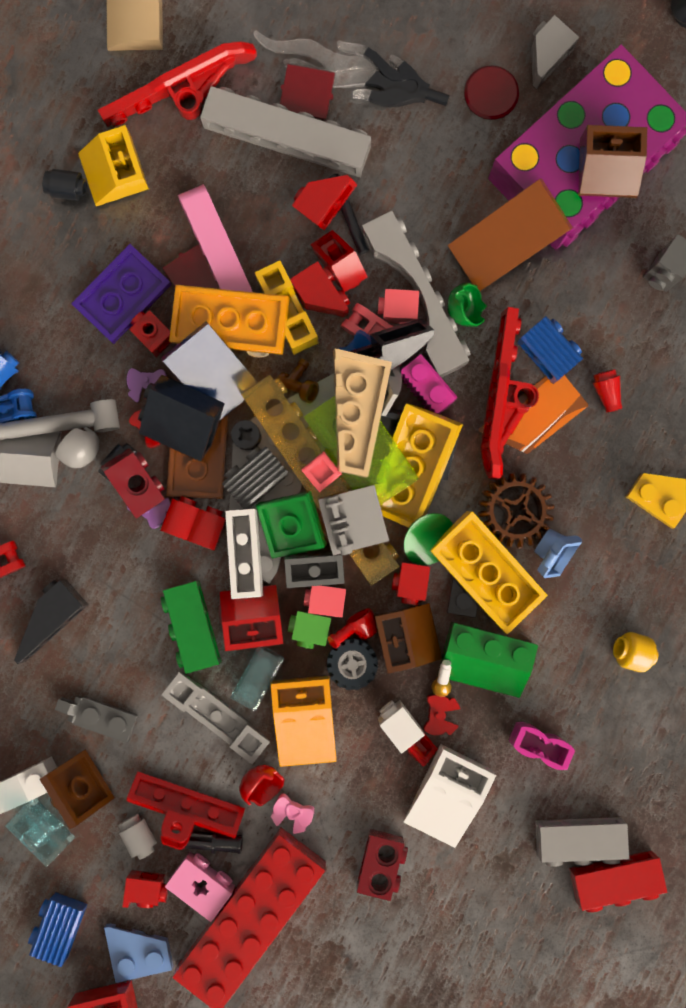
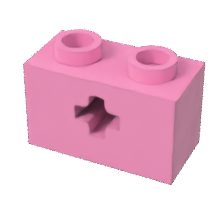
(210, 897)

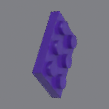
(120, 293)

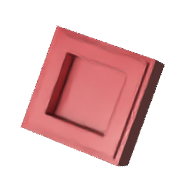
(321, 471)

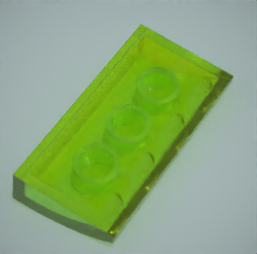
(388, 468)

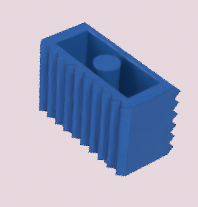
(550, 349)
(57, 930)

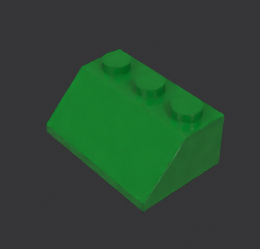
(488, 659)

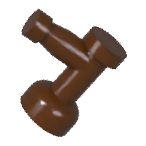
(307, 390)

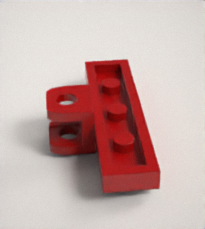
(184, 809)

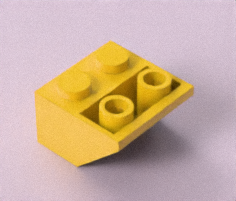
(112, 166)

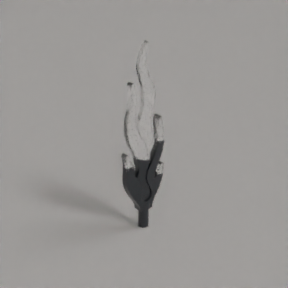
(367, 69)

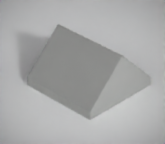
(30, 460)

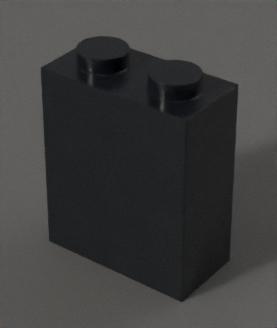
(180, 417)

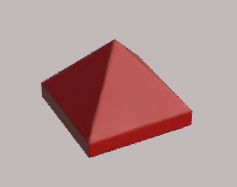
(422, 750)

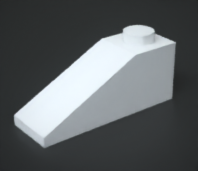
(24, 785)

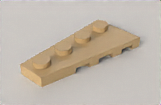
(358, 406)

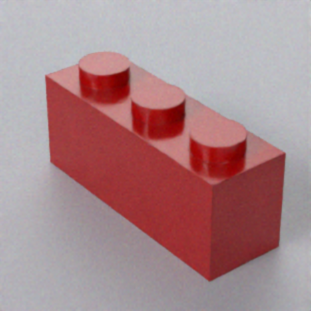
(618, 883)

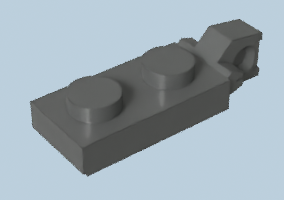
(98, 717)

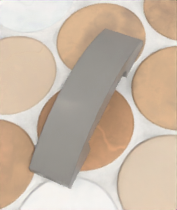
(216, 716)

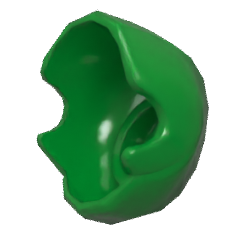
(466, 305)

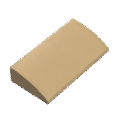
(134, 25)

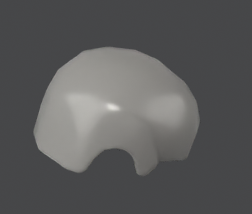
(78, 448)

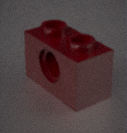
(119, 472)

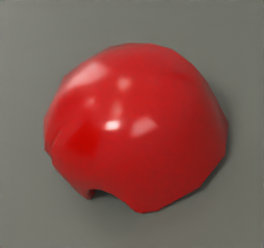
(260, 784)

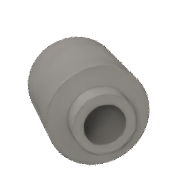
(137, 836)

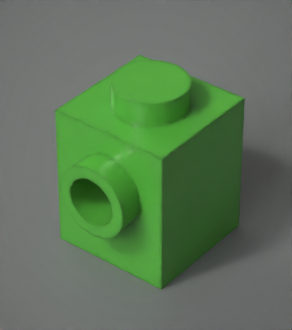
(309, 629)

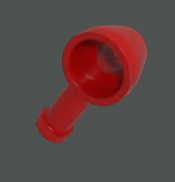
(361, 624)

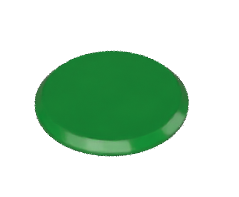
(423, 536)

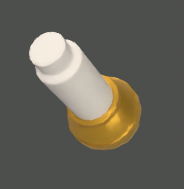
(441, 685)

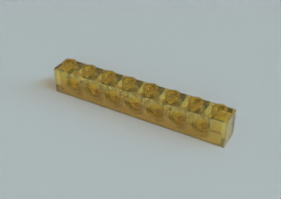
(257, 397)

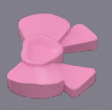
(294, 811)

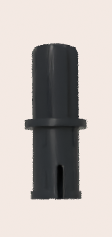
(215, 842)

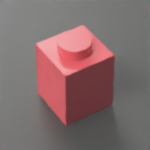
(399, 306)
(325, 600)

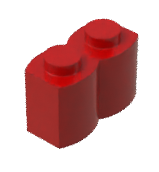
(194, 523)

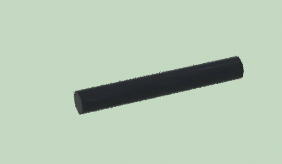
(353, 226)

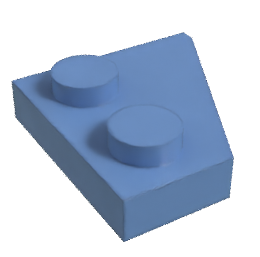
(136, 953)

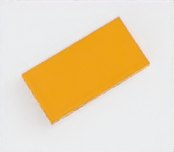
(239, 317)

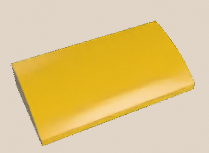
(427, 445)
(488, 572)

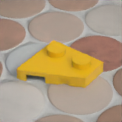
(660, 496)

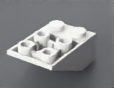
(449, 796)

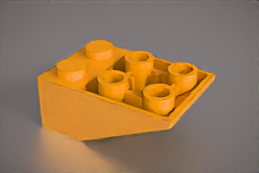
(303, 720)

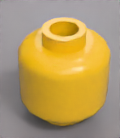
(635, 652)

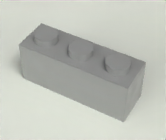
(582, 840)

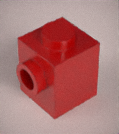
(411, 583)

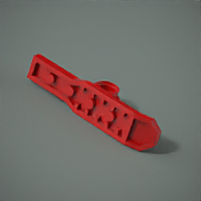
(183, 82)
(503, 407)

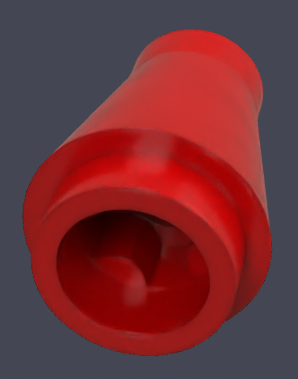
(609, 390)

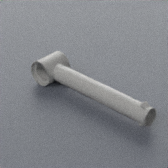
(101, 416)

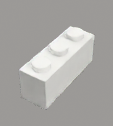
(244, 553)

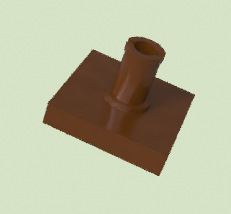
(77, 789)

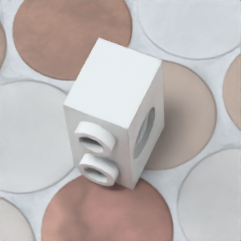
(399, 725)

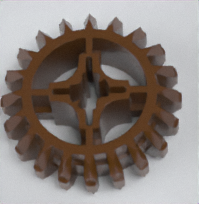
(504, 503)

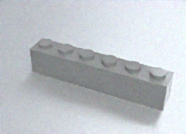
(286, 131)

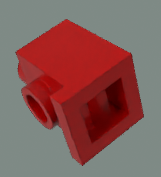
(158, 339)
(144, 889)

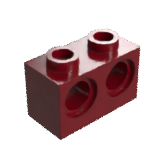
(374, 864)

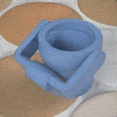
(556, 552)

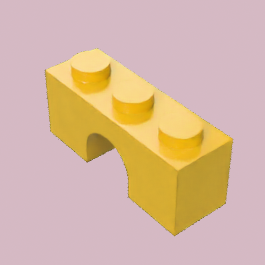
(299, 329)

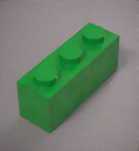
(191, 627)

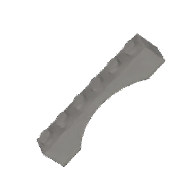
(389, 244)

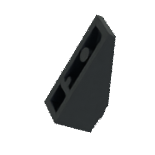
(51, 614)

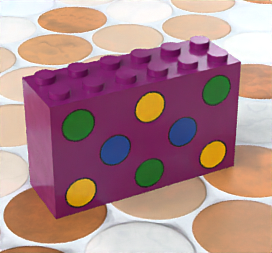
(610, 95)

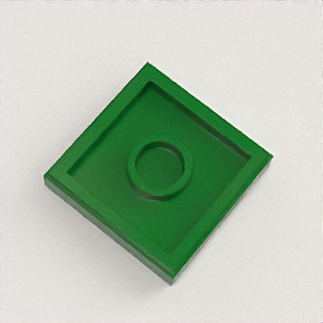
(291, 524)

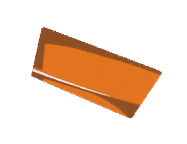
(555, 408)

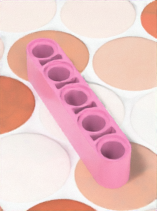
(213, 239)

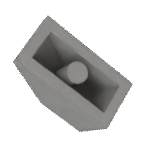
(550, 48)

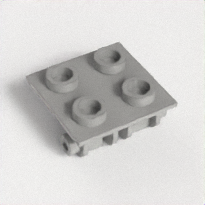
(353, 520)

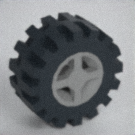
(354, 673)

